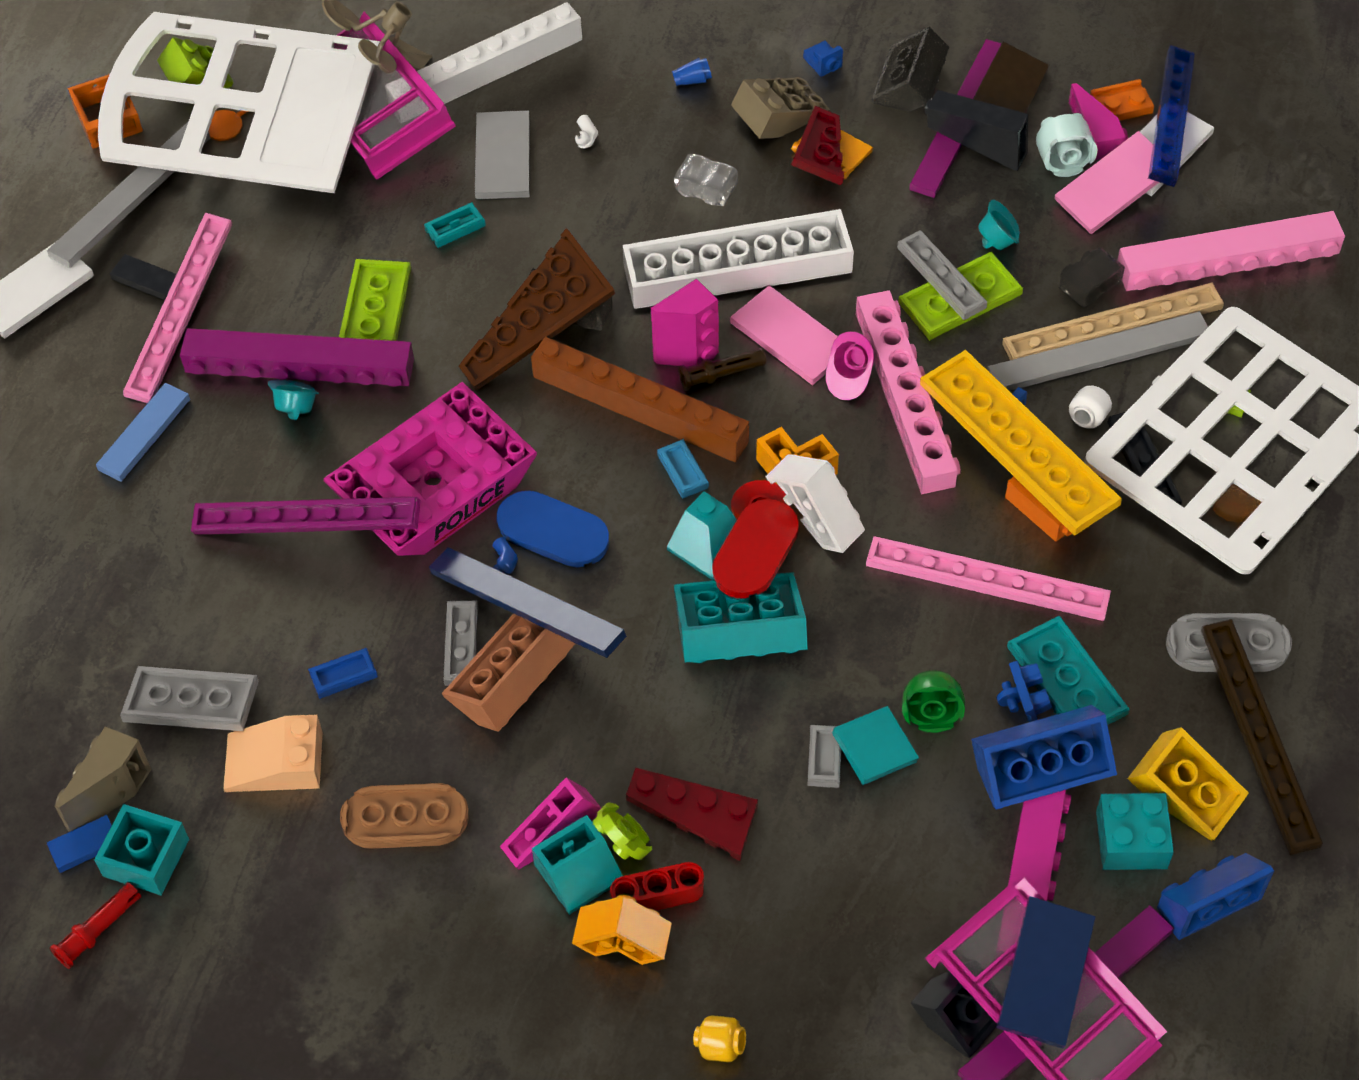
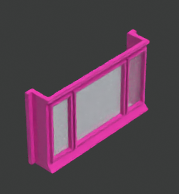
(397, 112)
(1109, 1025)

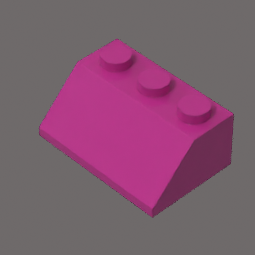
(686, 326)

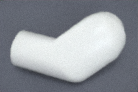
(588, 133)

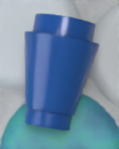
(692, 72)

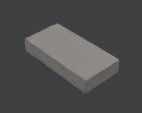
(823, 757)

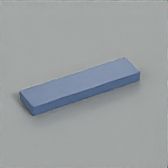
(143, 432)

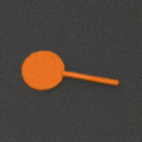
(226, 124)

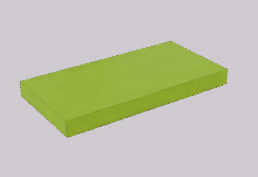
(375, 300)
(937, 317)

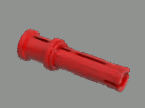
(84, 934)

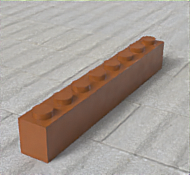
(640, 399)

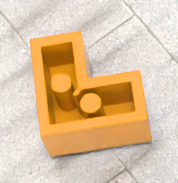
(777, 445)
(623, 928)

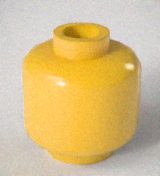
(720, 1038)

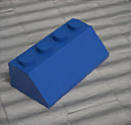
(1045, 756)

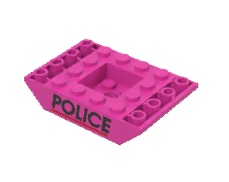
(447, 440)

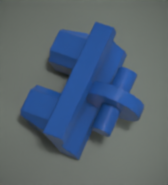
(1032, 703)

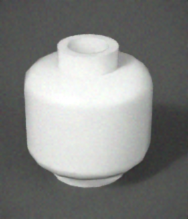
(1090, 407)

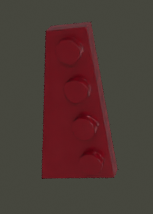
(708, 812)

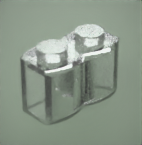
(706, 179)

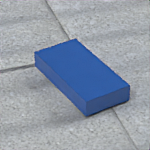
(343, 673)
(79, 844)

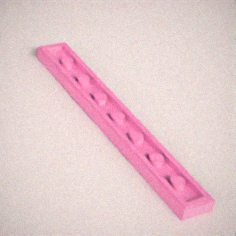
(177, 308)
(988, 578)

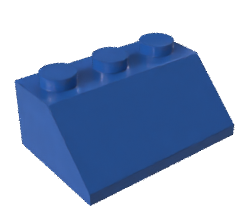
(1214, 894)

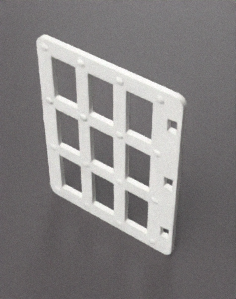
(1280, 505)

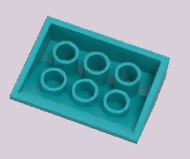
(732, 627)

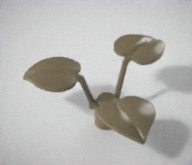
(393, 21)

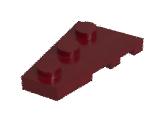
(820, 147)

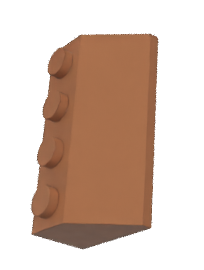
(506, 672)

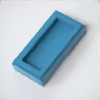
(682, 468)

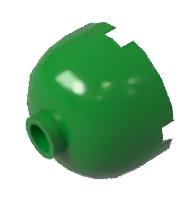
(933, 701)

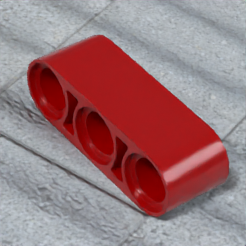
(667, 877)

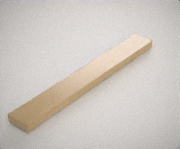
(1200, 298)

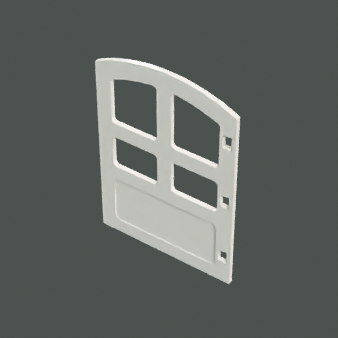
(299, 118)

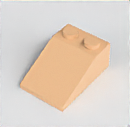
(275, 755)

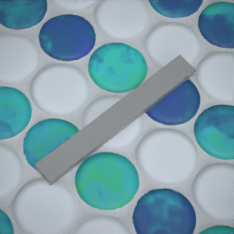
(112, 209)
(1099, 351)

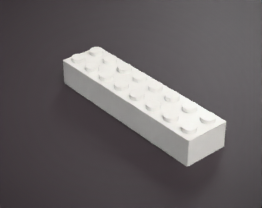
(740, 257)

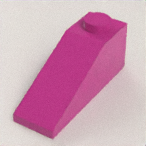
(1101, 121)
(560, 809)

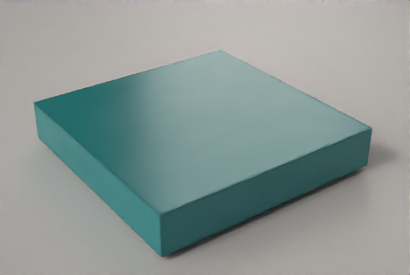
(875, 745)

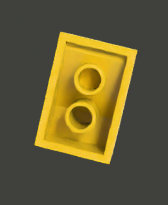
(1194, 782)

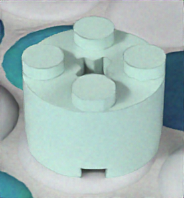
(1066, 144)

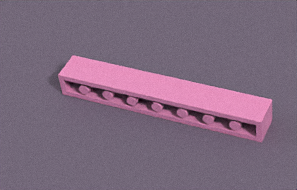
(1231, 250)

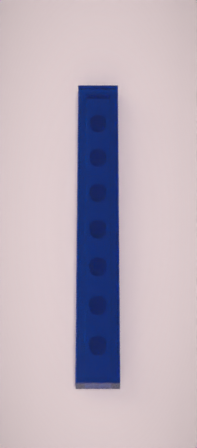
(1171, 116)

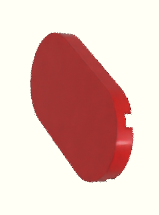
(755, 548)

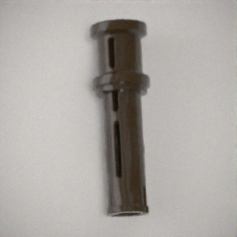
(709, 370)

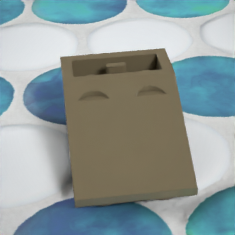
(776, 105)
(103, 780)

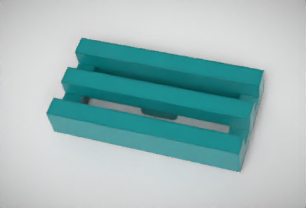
(457, 227)

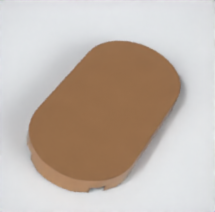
(404, 815)

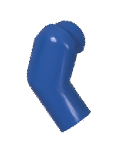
(507, 557)

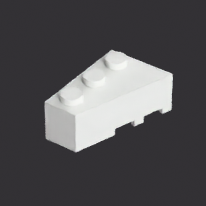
(820, 499)

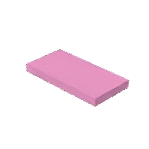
(1109, 184)
(786, 333)

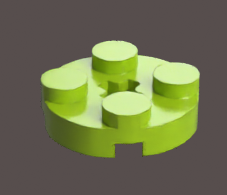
(624, 831)

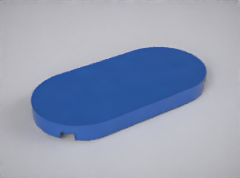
(553, 528)

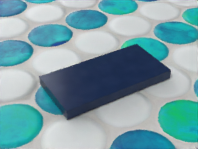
(1046, 972)

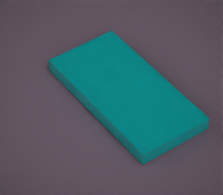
(1067, 670)

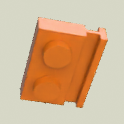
(1125, 99)

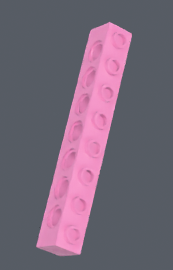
(913, 407)

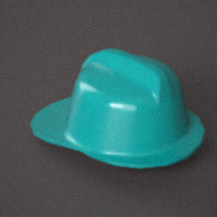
(998, 227)
(292, 397)

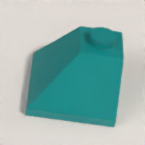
(702, 533)

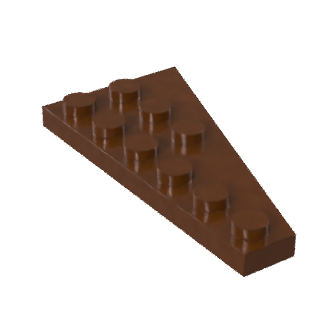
(546, 303)

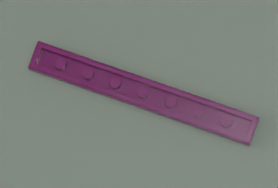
(943, 149)
(306, 515)
(1118, 954)

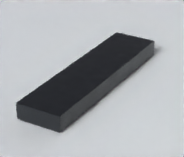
(1141, 454)

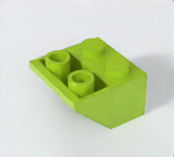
(187, 62)

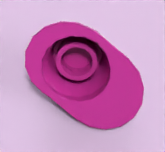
(849, 365)

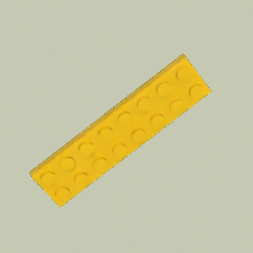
(1021, 442)

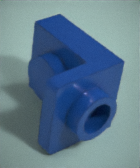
(824, 58)

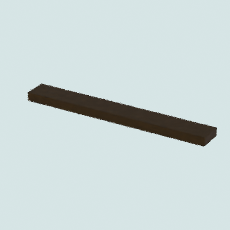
(1261, 737)

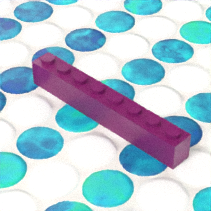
(297, 357)

